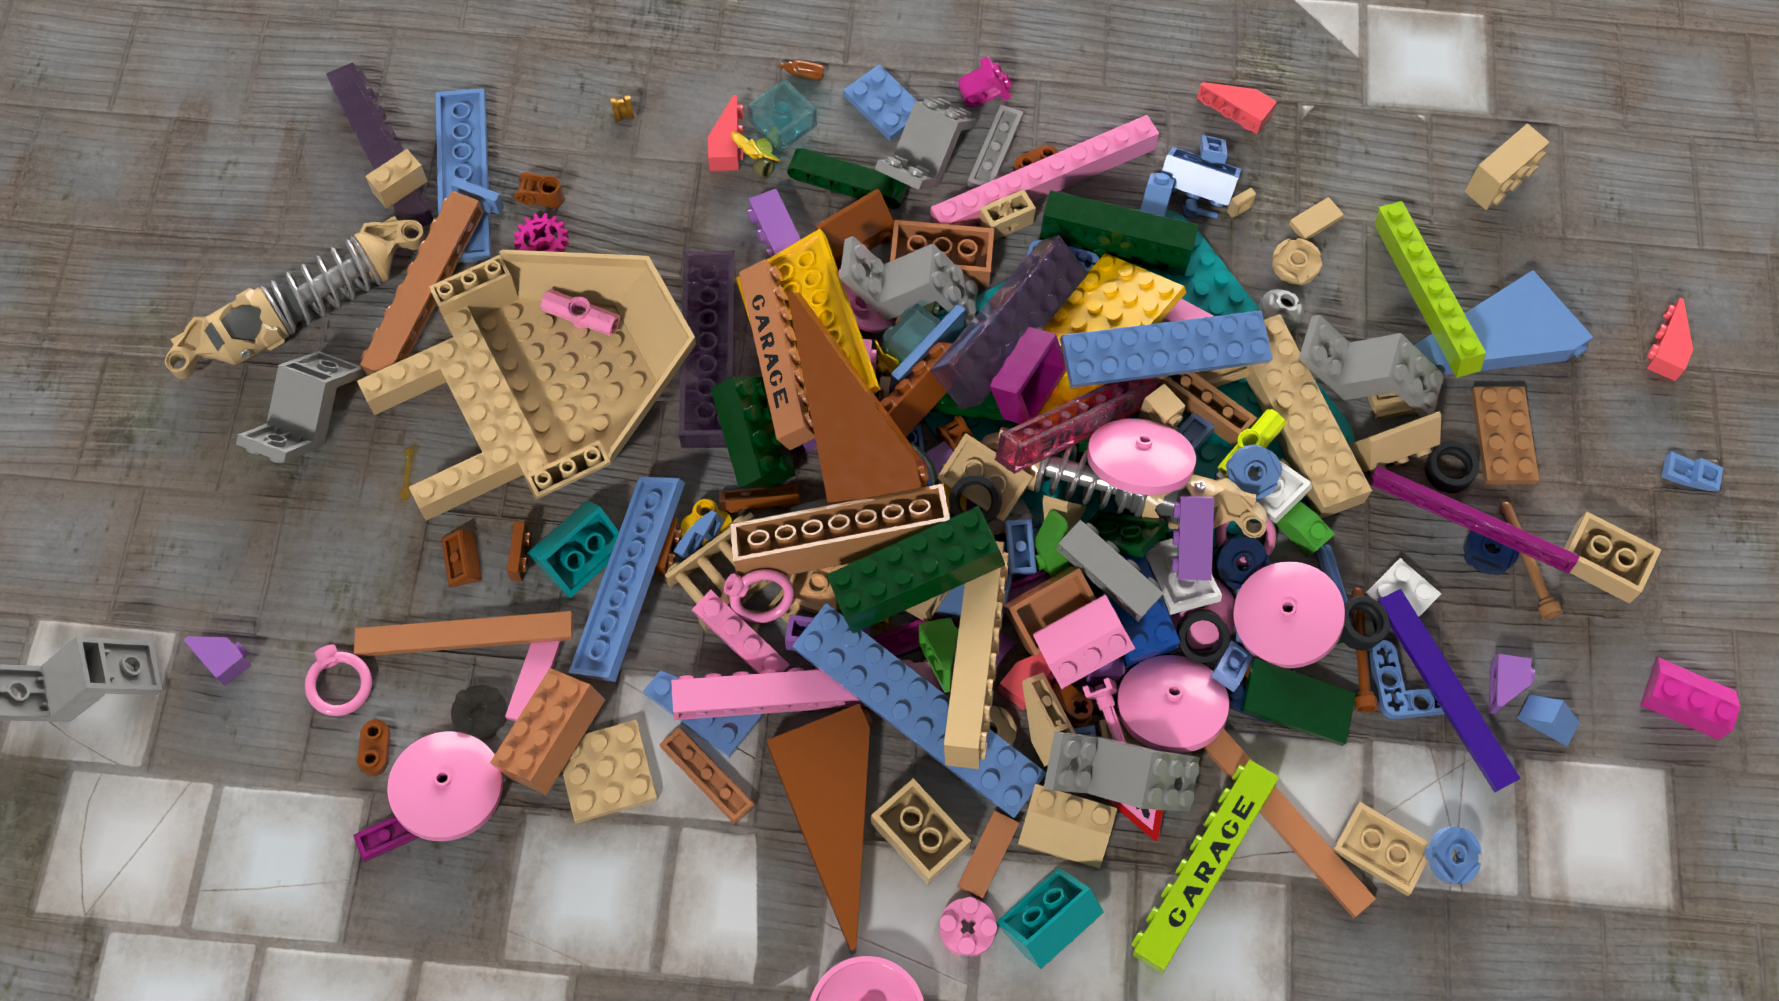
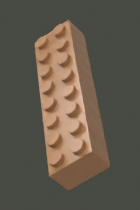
(835, 532)

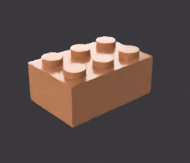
(1047, 604)

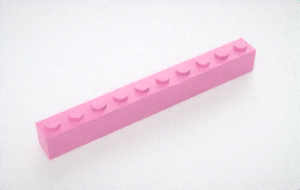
(1053, 172)
(767, 692)

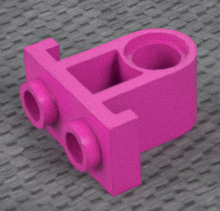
(984, 84)

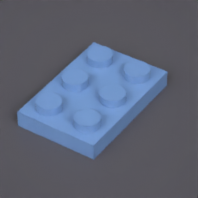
(881, 101)

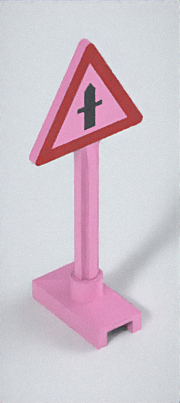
(1146, 819)

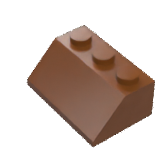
(864, 219)

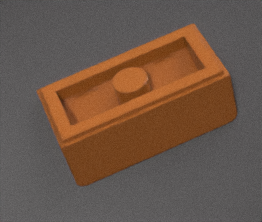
(461, 558)

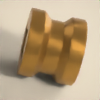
(622, 108)

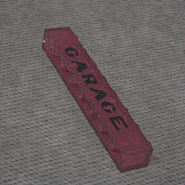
(1071, 423)

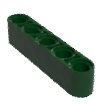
(844, 177)

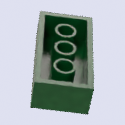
(750, 433)

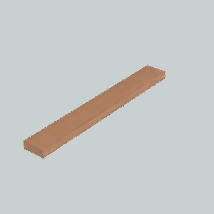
(463, 634)
(1297, 833)

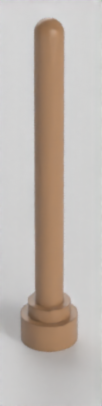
(1548, 606)

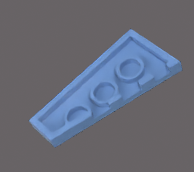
(721, 732)

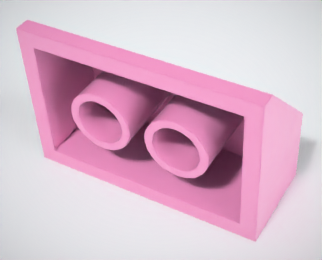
(1083, 641)

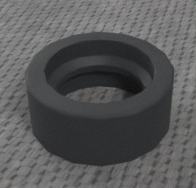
(1461, 452)
(961, 484)
(1377, 615)
(1220, 647)

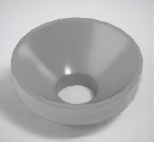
(1271, 306)

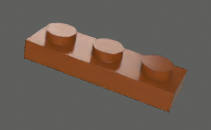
(759, 498)

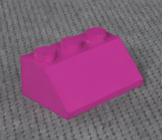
(1691, 699)

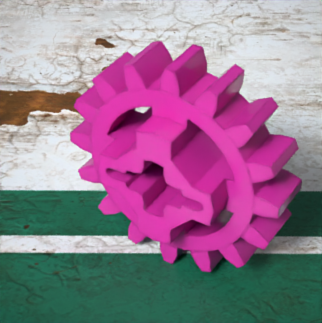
(541, 235)

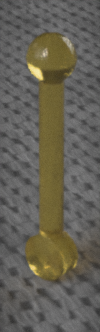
(405, 493)

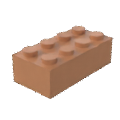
(963, 245)
(548, 731)

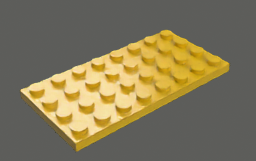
(812, 271)
(1110, 298)

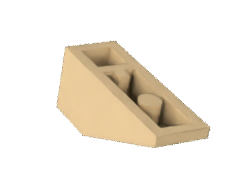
(1044, 715)

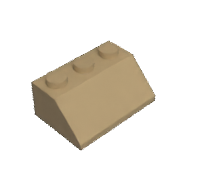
(1398, 443)
(1067, 826)

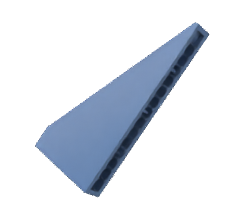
(1519, 328)

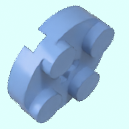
(1255, 456)
(1440, 858)

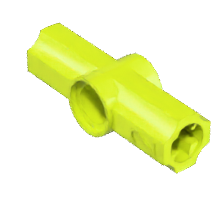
(1260, 434)

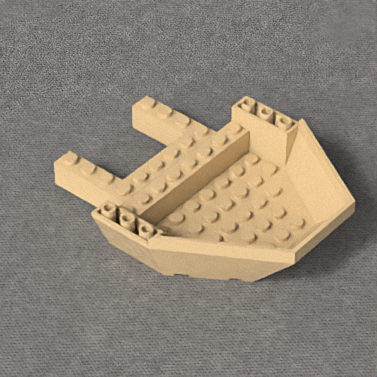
(531, 383)

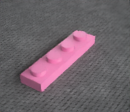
(738, 634)

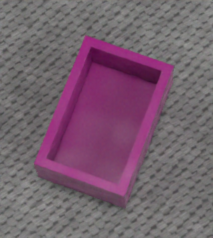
(1029, 376)

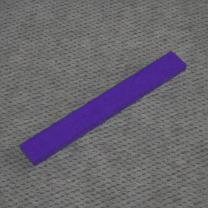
(1449, 692)

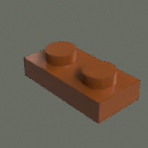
(667, 557)
(518, 561)

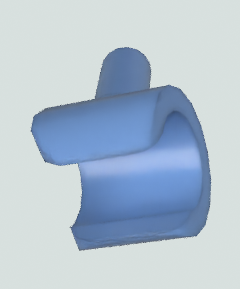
(1191, 210)

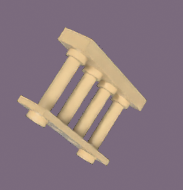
(679, 571)

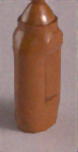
(804, 69)

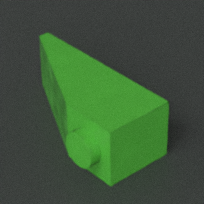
(1305, 529)
(939, 646)

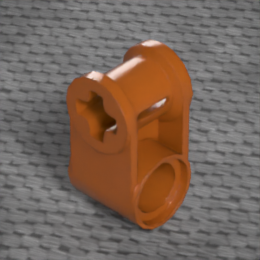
(535, 190)
(953, 432)
(1072, 701)

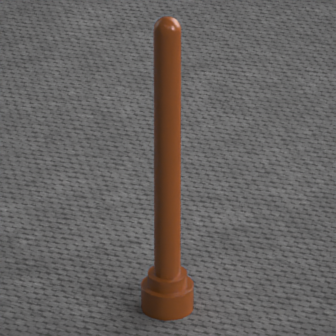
(1365, 699)

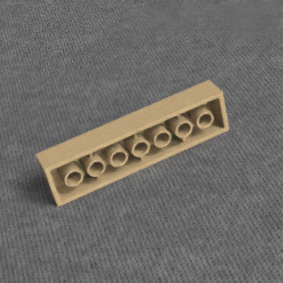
(1311, 436)
(975, 668)

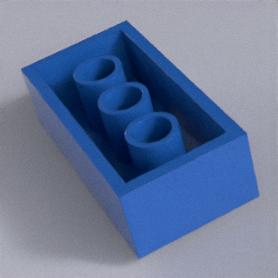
(1153, 633)

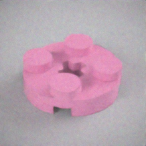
(969, 910)

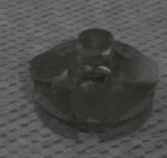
(468, 701)

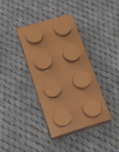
(1504, 435)

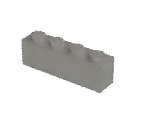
(1109, 570)

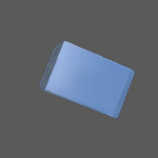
(1549, 717)

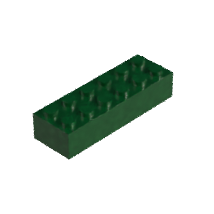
(1120, 232)
(915, 569)

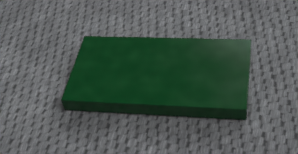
(1298, 702)

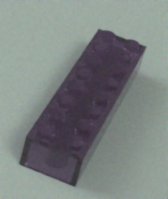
(1023, 301)
(710, 314)

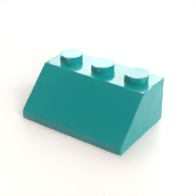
(577, 548)
(1050, 917)

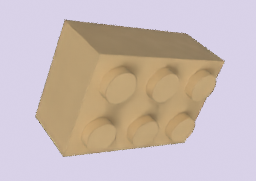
(1507, 167)
(1611, 557)
(920, 831)

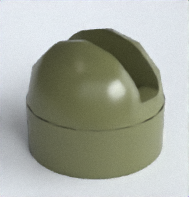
(763, 167)

